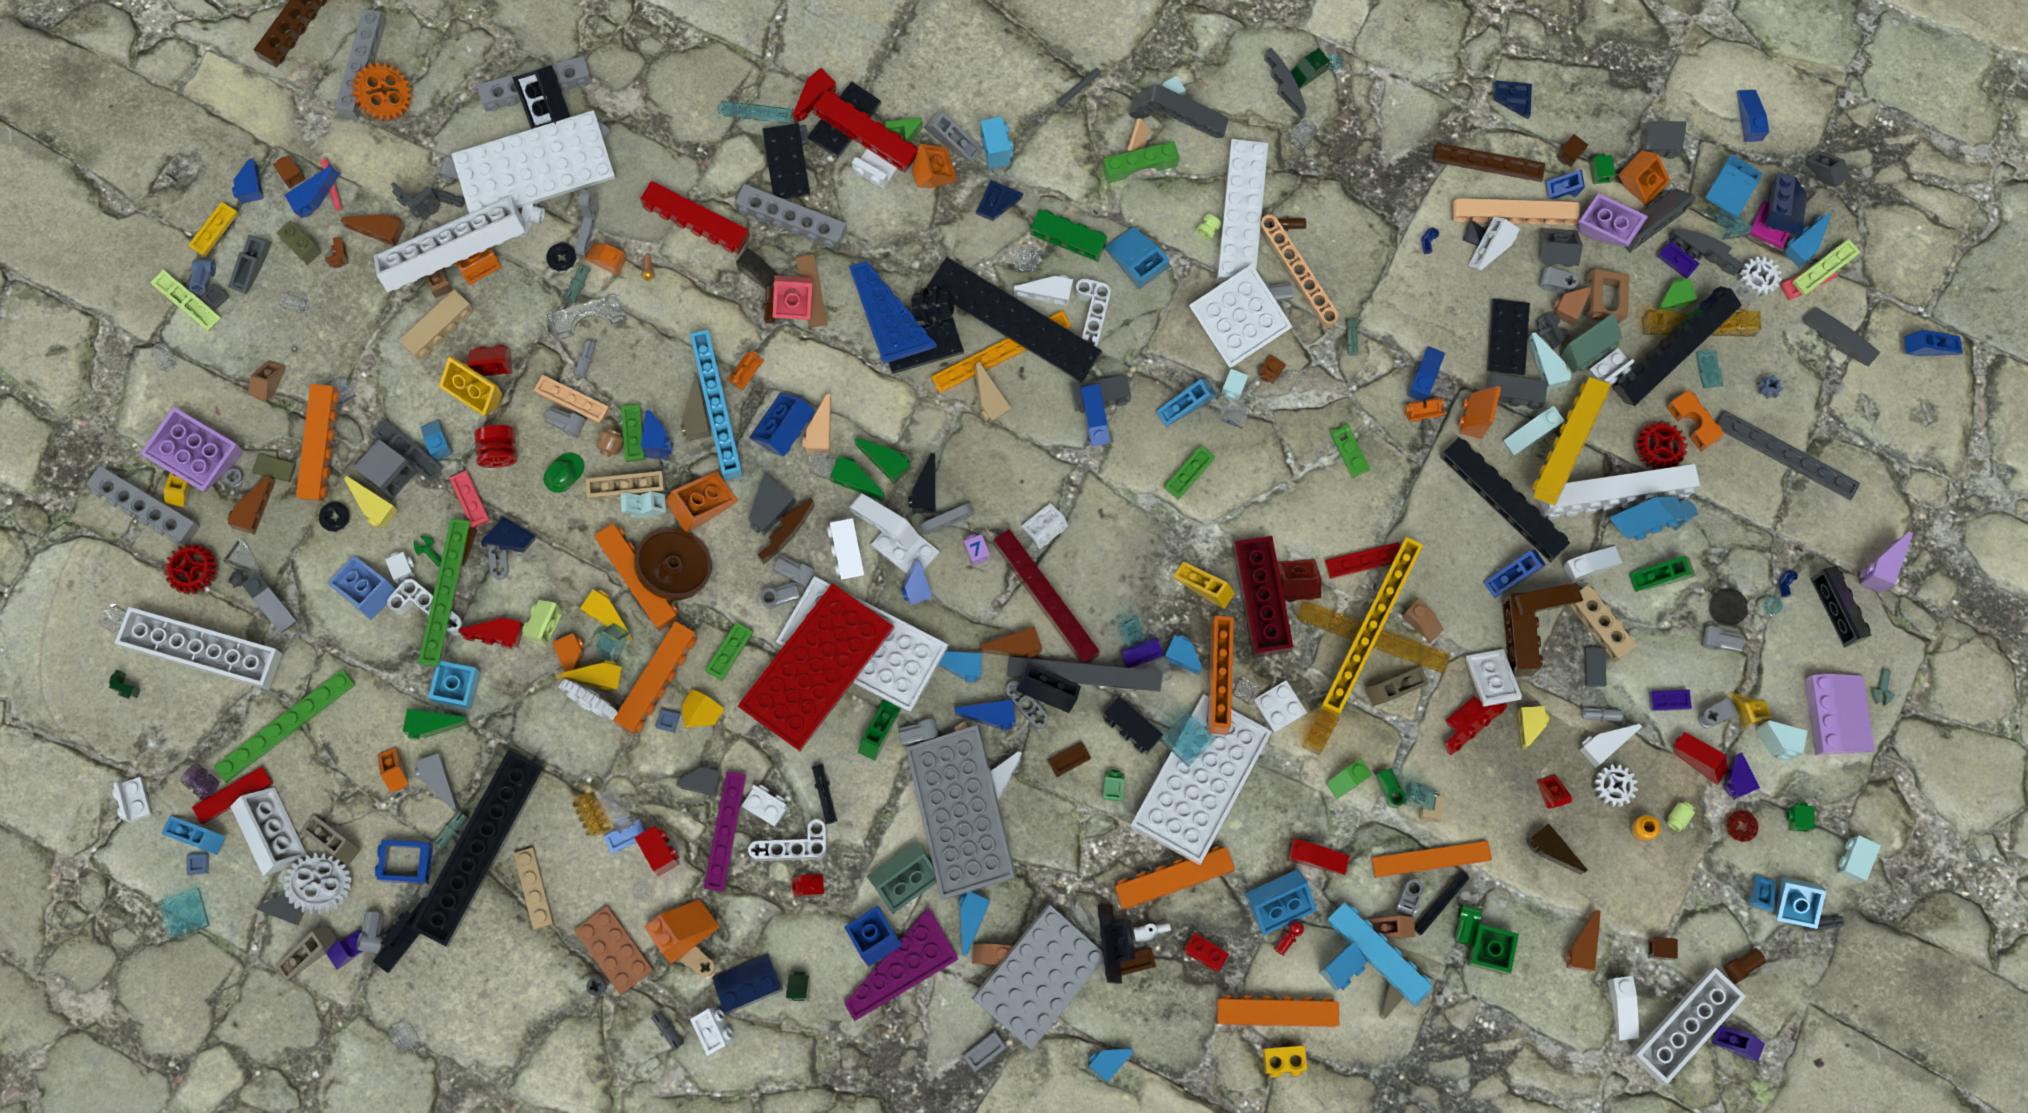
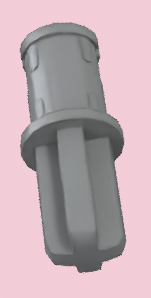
(584, 359)
(1602, 714)

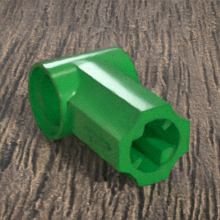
(1390, 786)
(1468, 920)

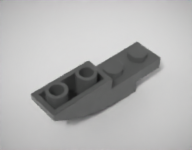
(1699, 244)

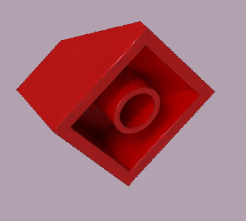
(490, 360)

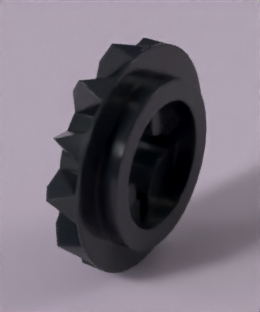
(561, 249)
(328, 511)

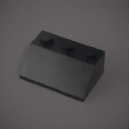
(541, 97)

